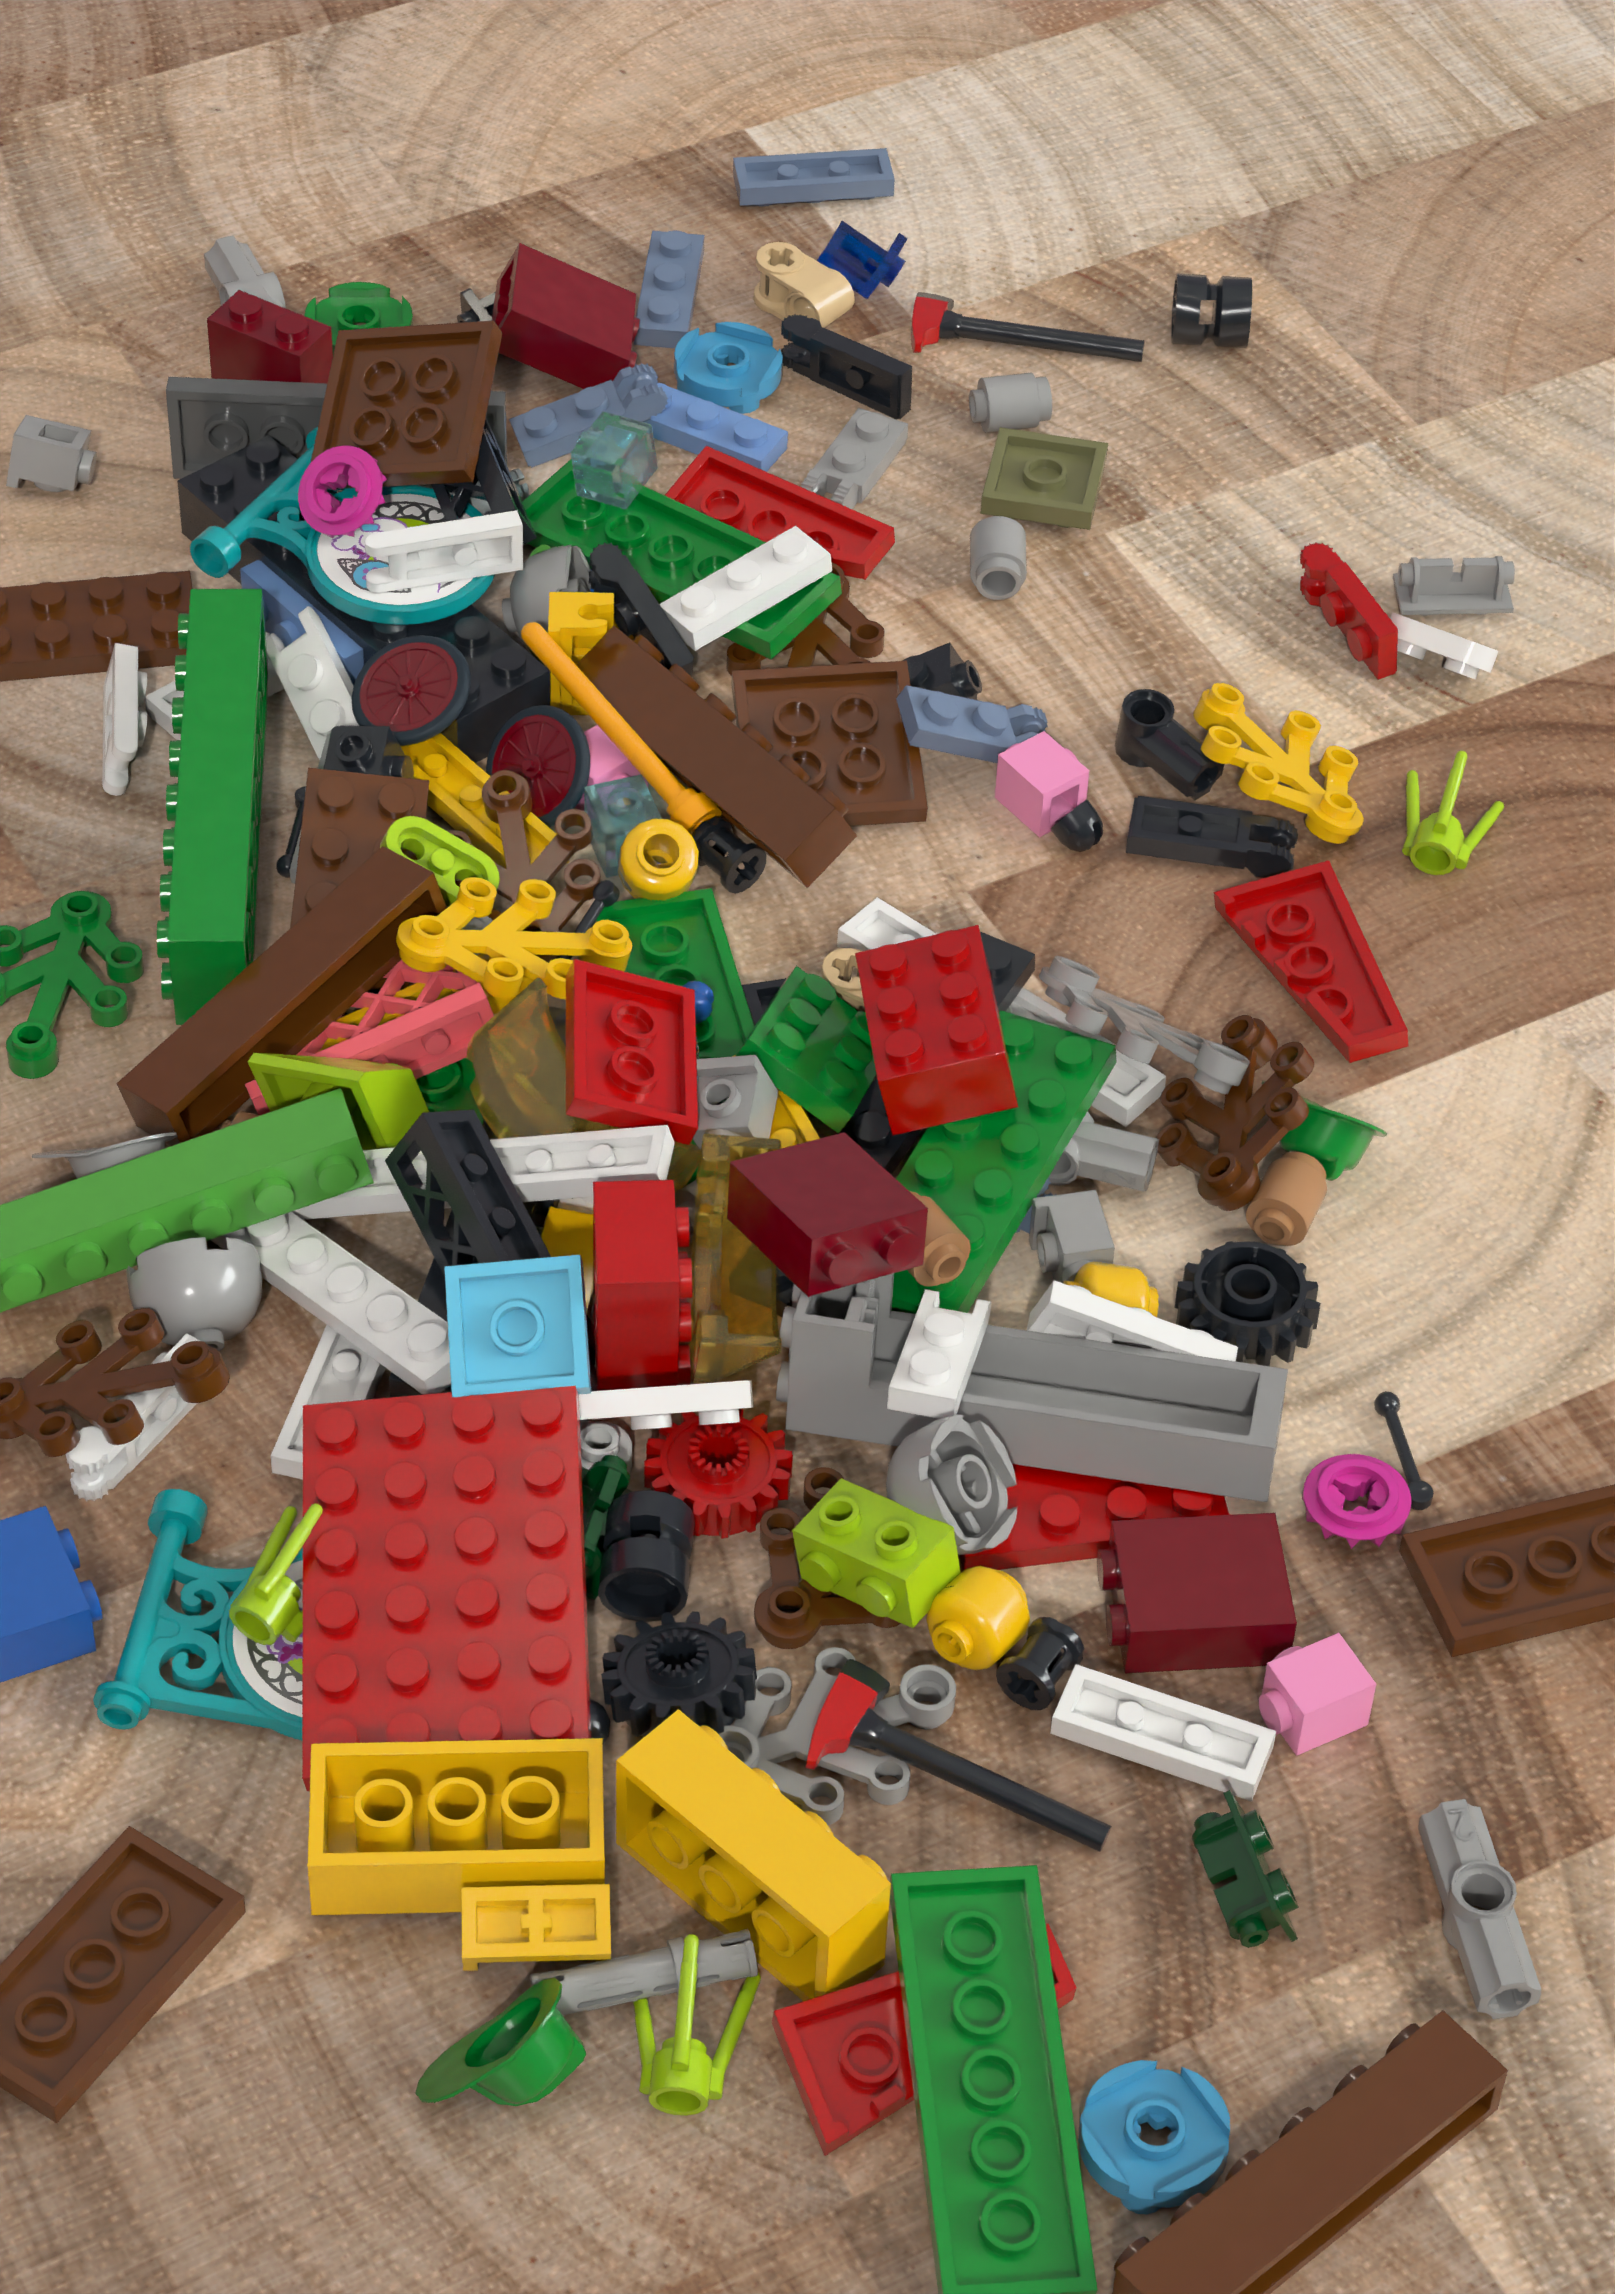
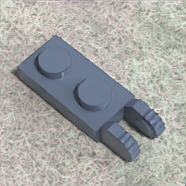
(555, 427)
(965, 724)

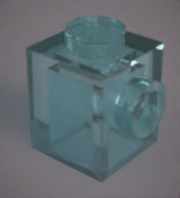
(614, 459)
(614, 811)

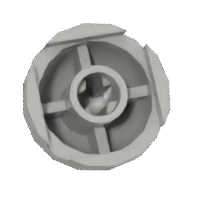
(544, 572)
(198, 1289)
(956, 1477)

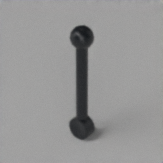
(284, 862)
(605, 895)
(1387, 1405)

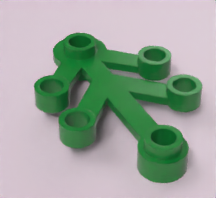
(75, 922)

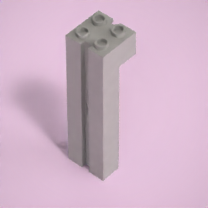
(1043, 1395)

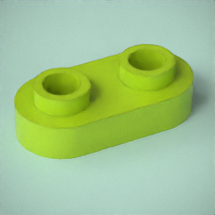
(441, 853)

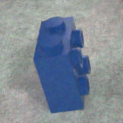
(42, 1604)

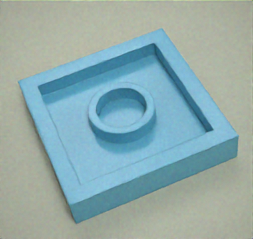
(517, 1326)

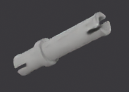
(651, 1972)

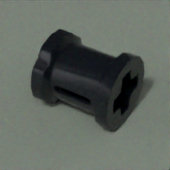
(751, 855)
(1040, 1663)

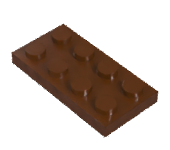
(75, 624)
(345, 826)
(1517, 1570)
(104, 1967)

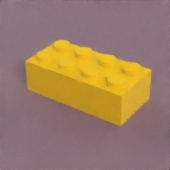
(423, 1819)
(751, 1859)

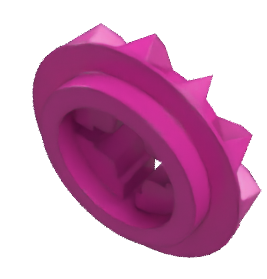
(334, 470)
(1351, 1477)

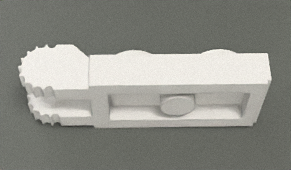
(103, 1465)

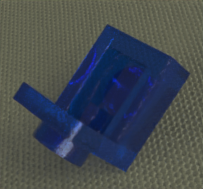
(861, 259)

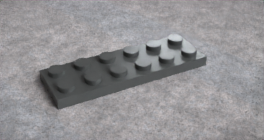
(225, 415)

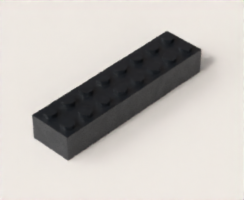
(501, 671)

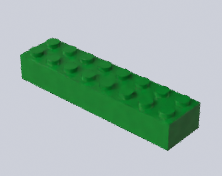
(216, 797)

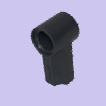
(1155, 740)

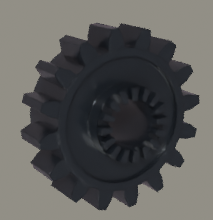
(1250, 1300)
(681, 1669)

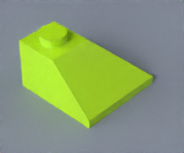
(379, 1096)

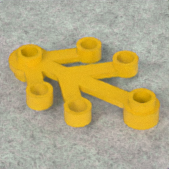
(1329, 811)
(437, 941)

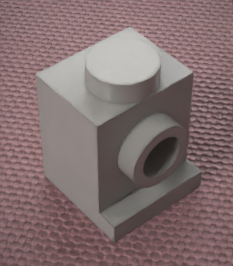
(50, 455)
(734, 1098)
(1069, 1233)

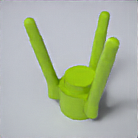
(1437, 841)
(270, 1598)
(681, 2073)

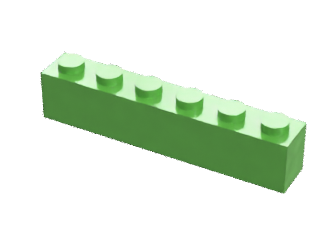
(178, 1194)

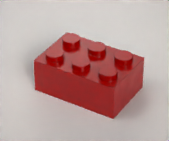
(935, 1030)
(640, 1285)

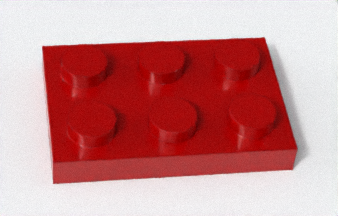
(630, 1050)

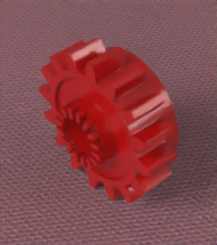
(721, 1471)

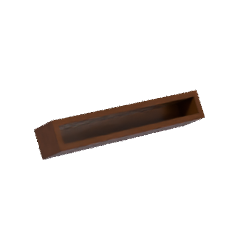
(711, 754)
(280, 998)
(1323, 2169)

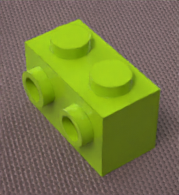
(876, 1553)

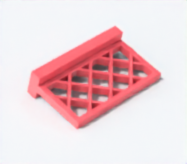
(422, 1039)

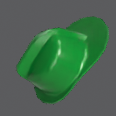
(1331, 1139)
(512, 2056)

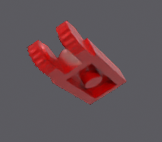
(1351, 607)

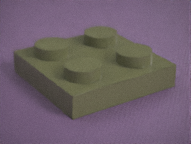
(1044, 478)

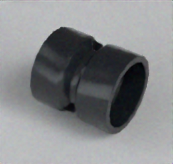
(1230, 310)
(646, 1555)

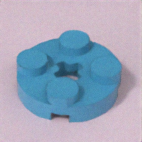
(703, 370)
(1147, 2174)

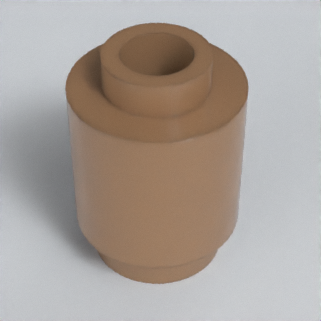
(1287, 1199)
(944, 1248)

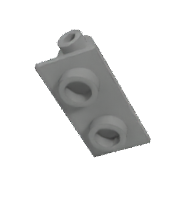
(1433, 587)

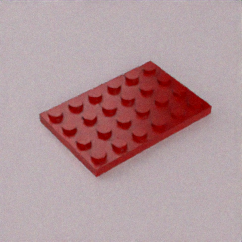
(444, 1570)

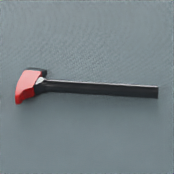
(935, 320)
(850, 1720)

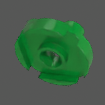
(359, 303)

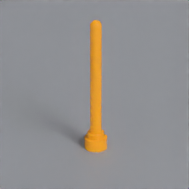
(684, 804)

